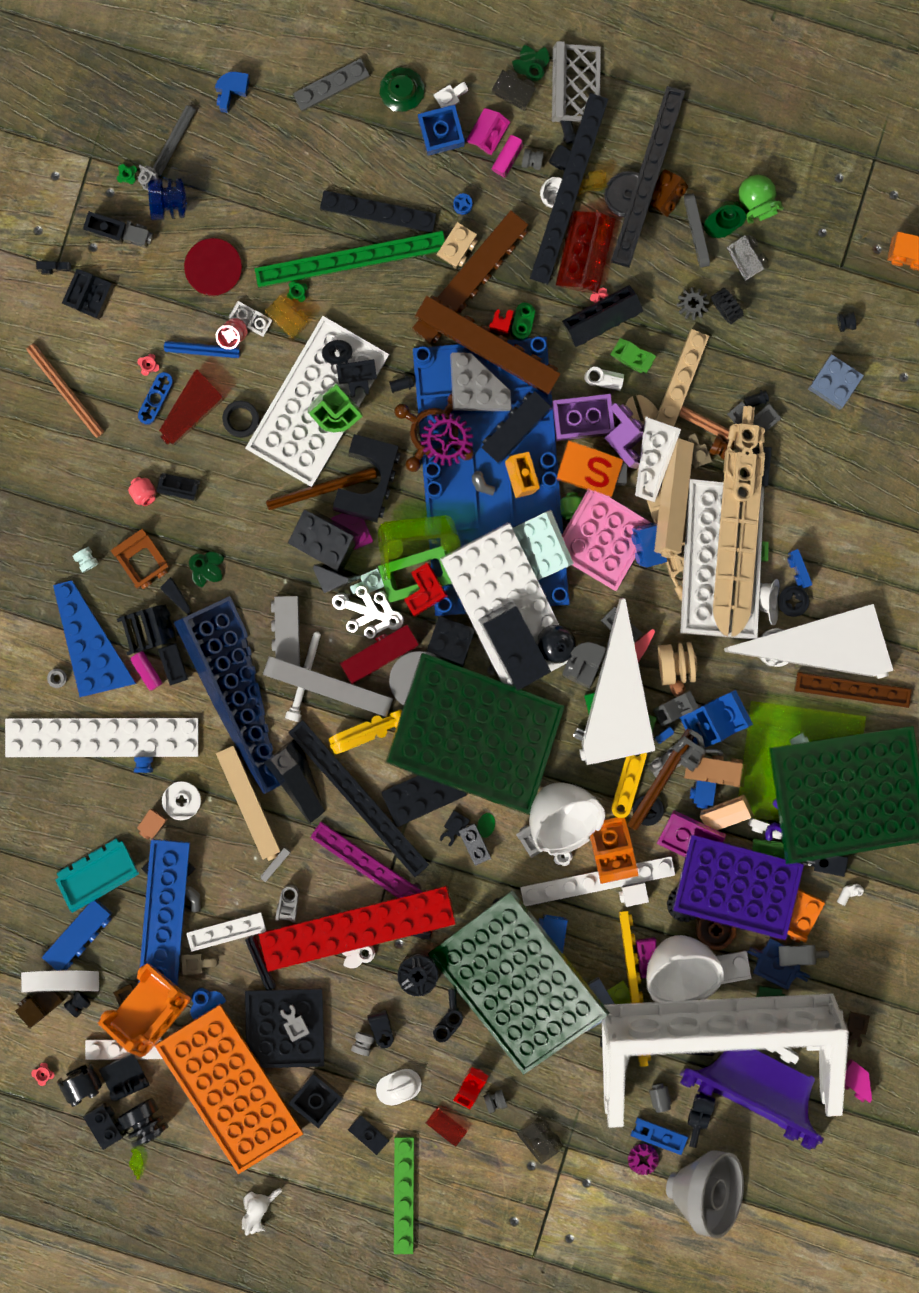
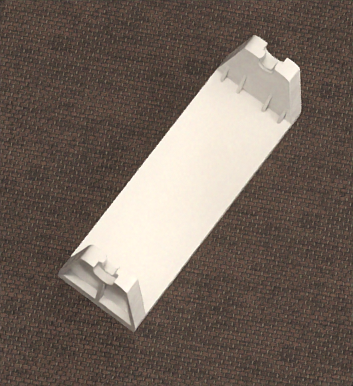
(721, 1027)

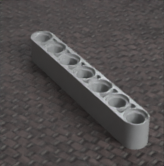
(327, 686)

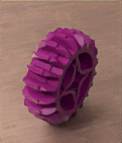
(430, 436)

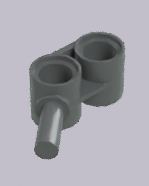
(800, 955)

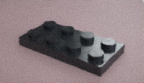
(417, 798)

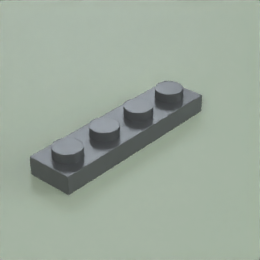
(331, 85)

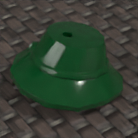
(409, 91)

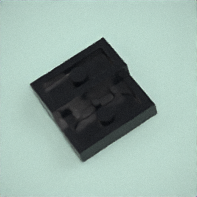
(88, 294)

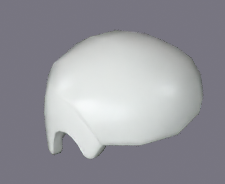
(549, 190)

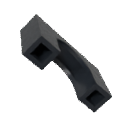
(369, 505)

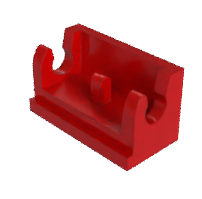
(501, 326)

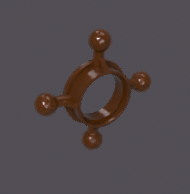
(402, 411)

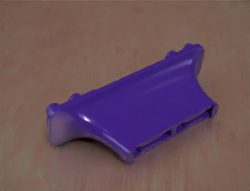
(763, 1088)

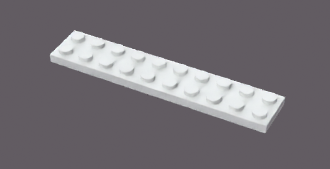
(102, 737)

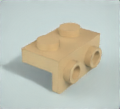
(457, 245)

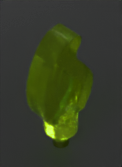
(136, 1163)

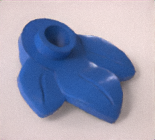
(211, 1000)

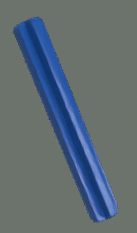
(201, 349)

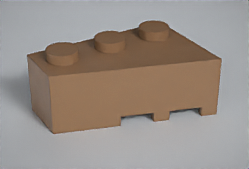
(719, 771)

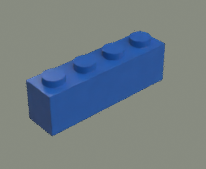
(74, 938)

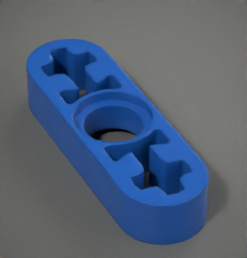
(166, 388)

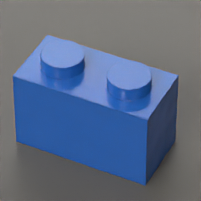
(644, 541)

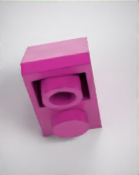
(858, 1080)

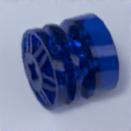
(166, 199)

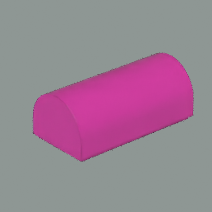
(507, 156)
(146, 671)

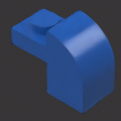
(231, 83)

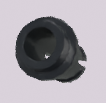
(568, 131)
(401, 384)
(756, 399)

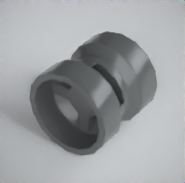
(532, 159)
(499, 1099)

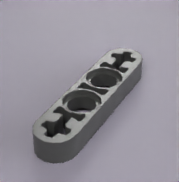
(696, 230)

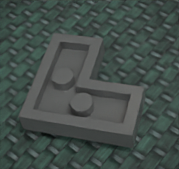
(765, 418)

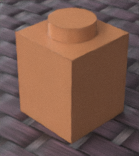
(151, 824)

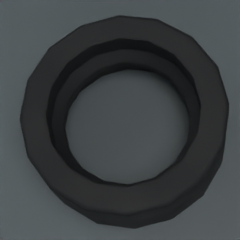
(226, 419)

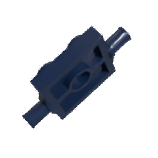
(769, 968)

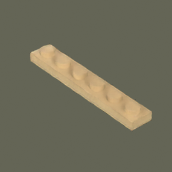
(682, 377)

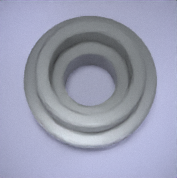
(50, 678)

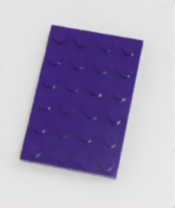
(737, 887)

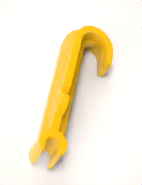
(363, 732)

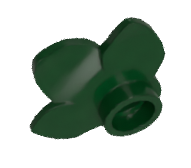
(531, 60)
(208, 570)

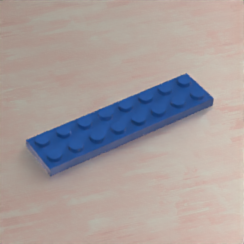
(165, 906)

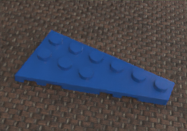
(91, 653)

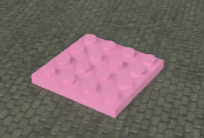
(601, 538)

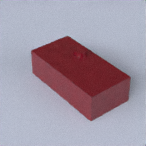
(379, 654)

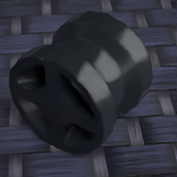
(846, 321)

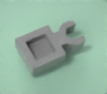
(295, 1026)

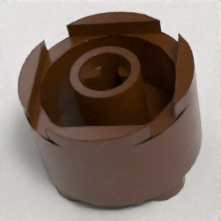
(720, 939)

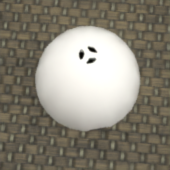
(564, 818)
(683, 970)

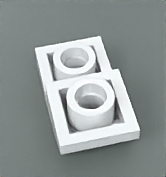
(253, 319)

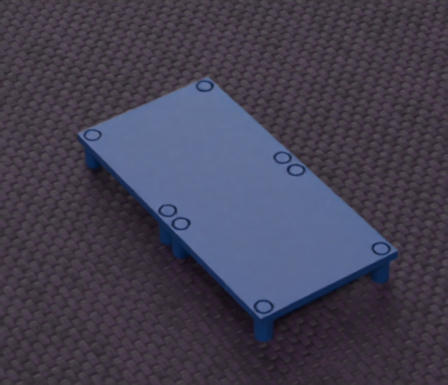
(451, 488)

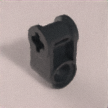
(560, 157)
(381, 1025)

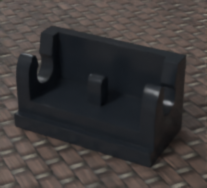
(178, 487)

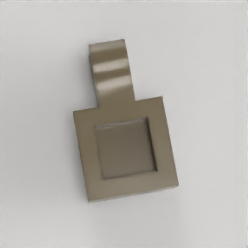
(700, 453)
(194, 963)

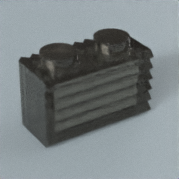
(514, 89)

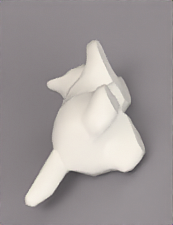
(256, 1207)

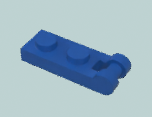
(660, 1136)

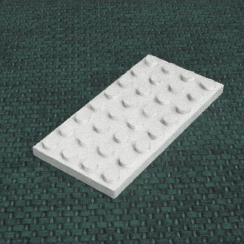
(287, 432)
(700, 561)
(492, 575)

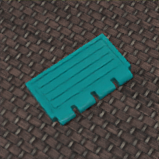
(96, 876)

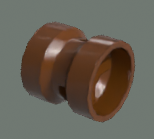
(717, 446)

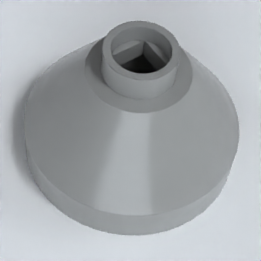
(709, 1192)

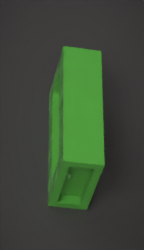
(390, 586)

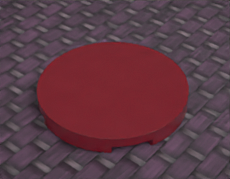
(213, 267)

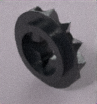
(343, 348)
(800, 595)
(652, 818)

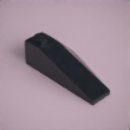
(294, 775)

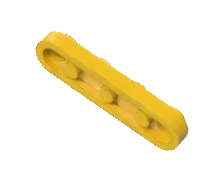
(628, 784)

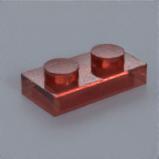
(446, 1127)

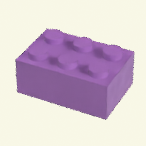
(583, 417)

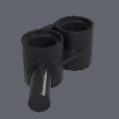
(445, 1022)
(700, 1116)

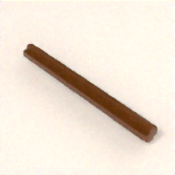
(321, 489)
(658, 785)

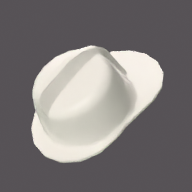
(769, 599)
(398, 1087)

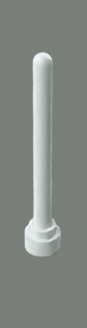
(294, 712)

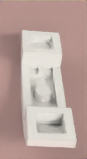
(60, 981)

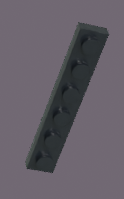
(378, 211)

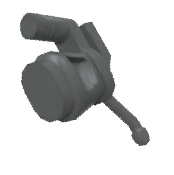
(692, 756)

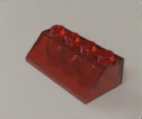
(585, 251)

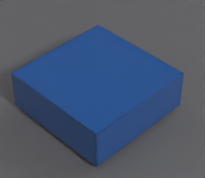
(664, 735)

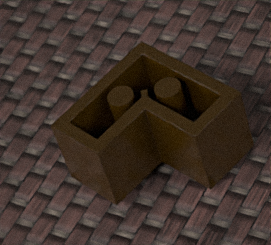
(35, 1008)

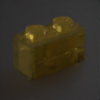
(287, 317)

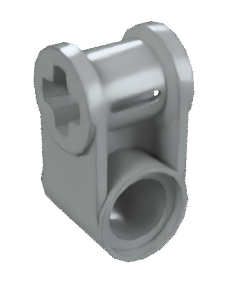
(287, 905)

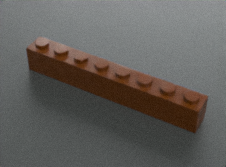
(477, 270)
(487, 345)

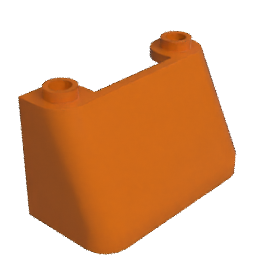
(145, 1012)

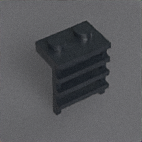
(156, 625)

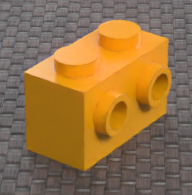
(522, 474)

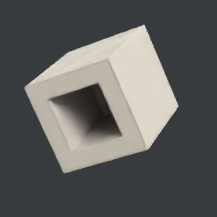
(633, 894)

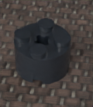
(80, 1084)

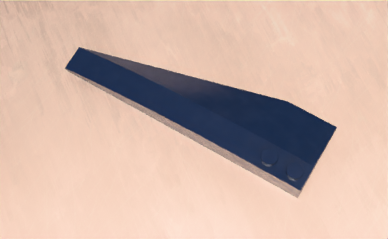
(223, 662)

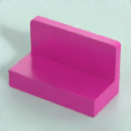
(488, 130)

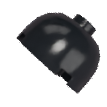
(556, 643)

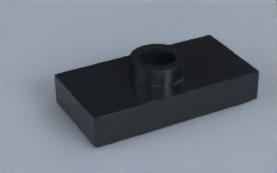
(173, 664)
(368, 1135)

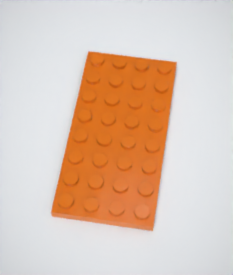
(229, 1089)

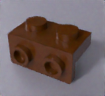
(668, 192)

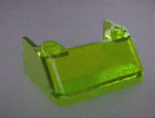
(393, 533)

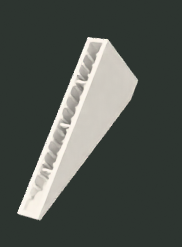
(840, 643)
(619, 714)

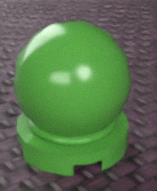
(758, 196)

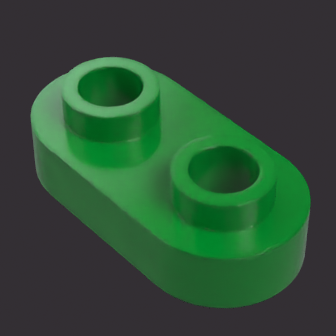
(522, 320)

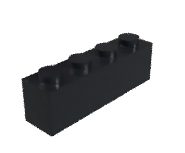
(602, 316)
(517, 427)

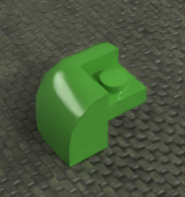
(334, 410)

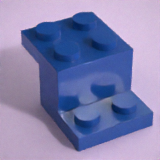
(718, 719)

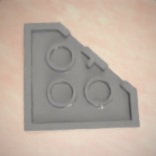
(475, 386)

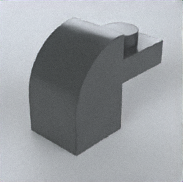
(675, 708)

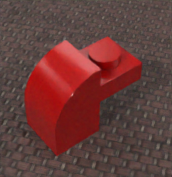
(470, 1087)

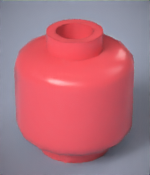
(142, 491)

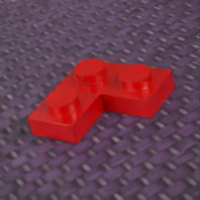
(429, 593)

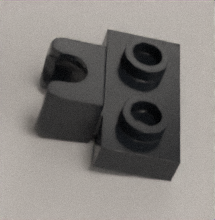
(357, 375)

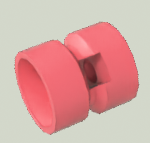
(231, 333)

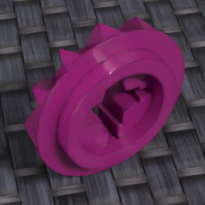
(633, 1159)

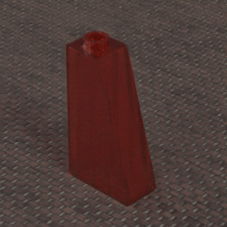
(190, 408)

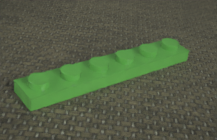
(403, 1195)

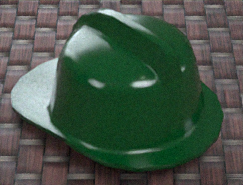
(725, 219)

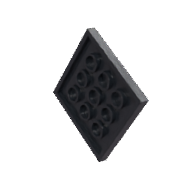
(268, 1036)

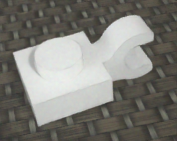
(449, 96)

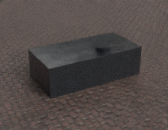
(514, 645)

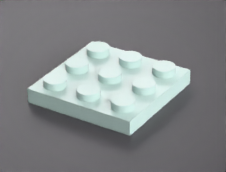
(543, 545)

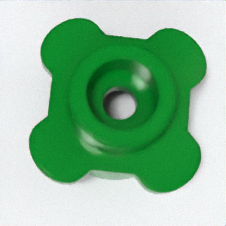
(126, 179)
(296, 286)

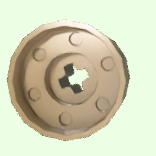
(677, 663)

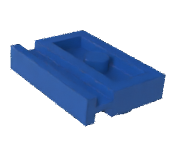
(802, 577)

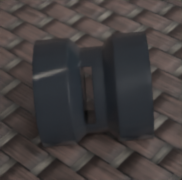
(77, 1004)

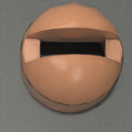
(677, 688)

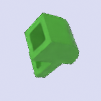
(633, 356)

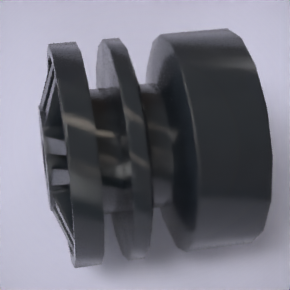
(427, 968)
(143, 1122)

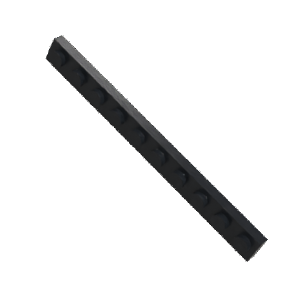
(648, 177)
(568, 188)
(358, 798)

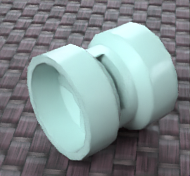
(85, 559)

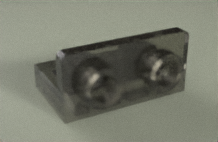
(748, 256)
(540, 1139)

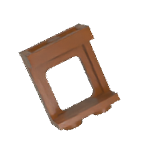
(132, 546)

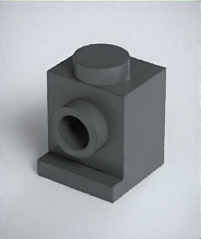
(137, 235)

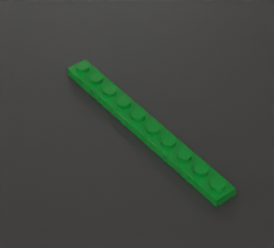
(349, 259)

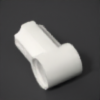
(606, 379)

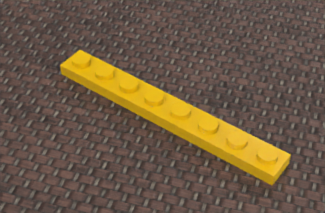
(633, 977)

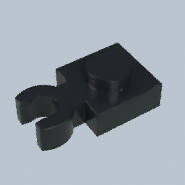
(49, 267)
(454, 824)

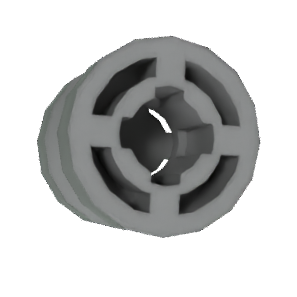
(362, 1043)

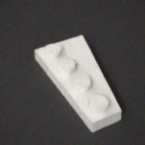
(655, 455)

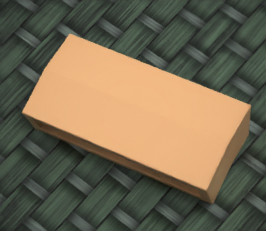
(727, 813)

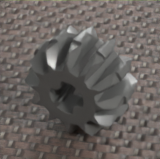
(698, 308)

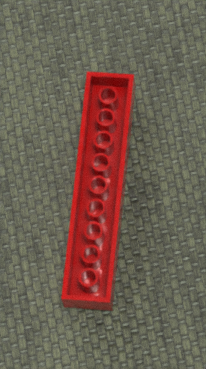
(357, 928)

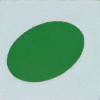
(486, 825)

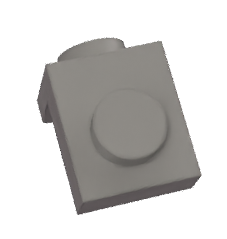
(526, 838)

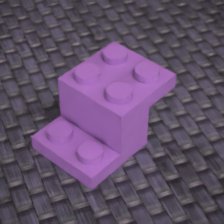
(626, 435)

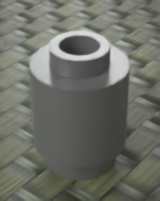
(660, 1097)

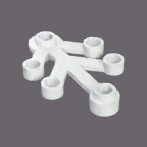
(371, 611)

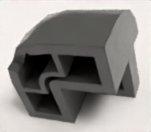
(584, 663)

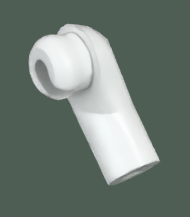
(850, 891)

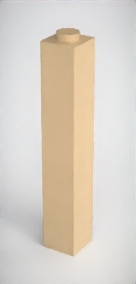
(674, 500)
(249, 803)

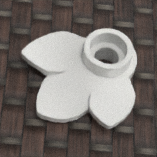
(355, 958)

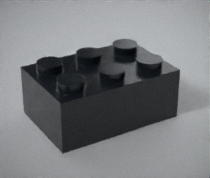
(323, 539)

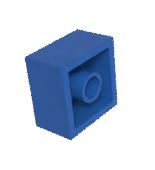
(441, 130)

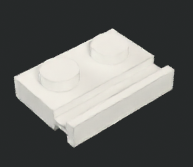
(735, 966)

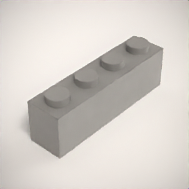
(286, 629)

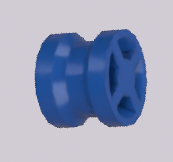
(462, 200)
(143, 764)

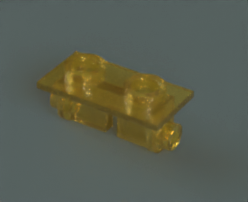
(596, 182)

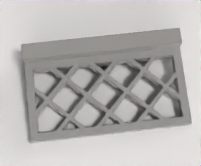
(559, 79)

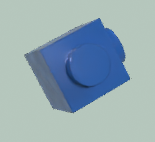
(703, 794)

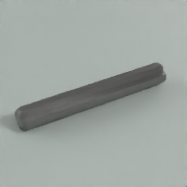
(174, 139)

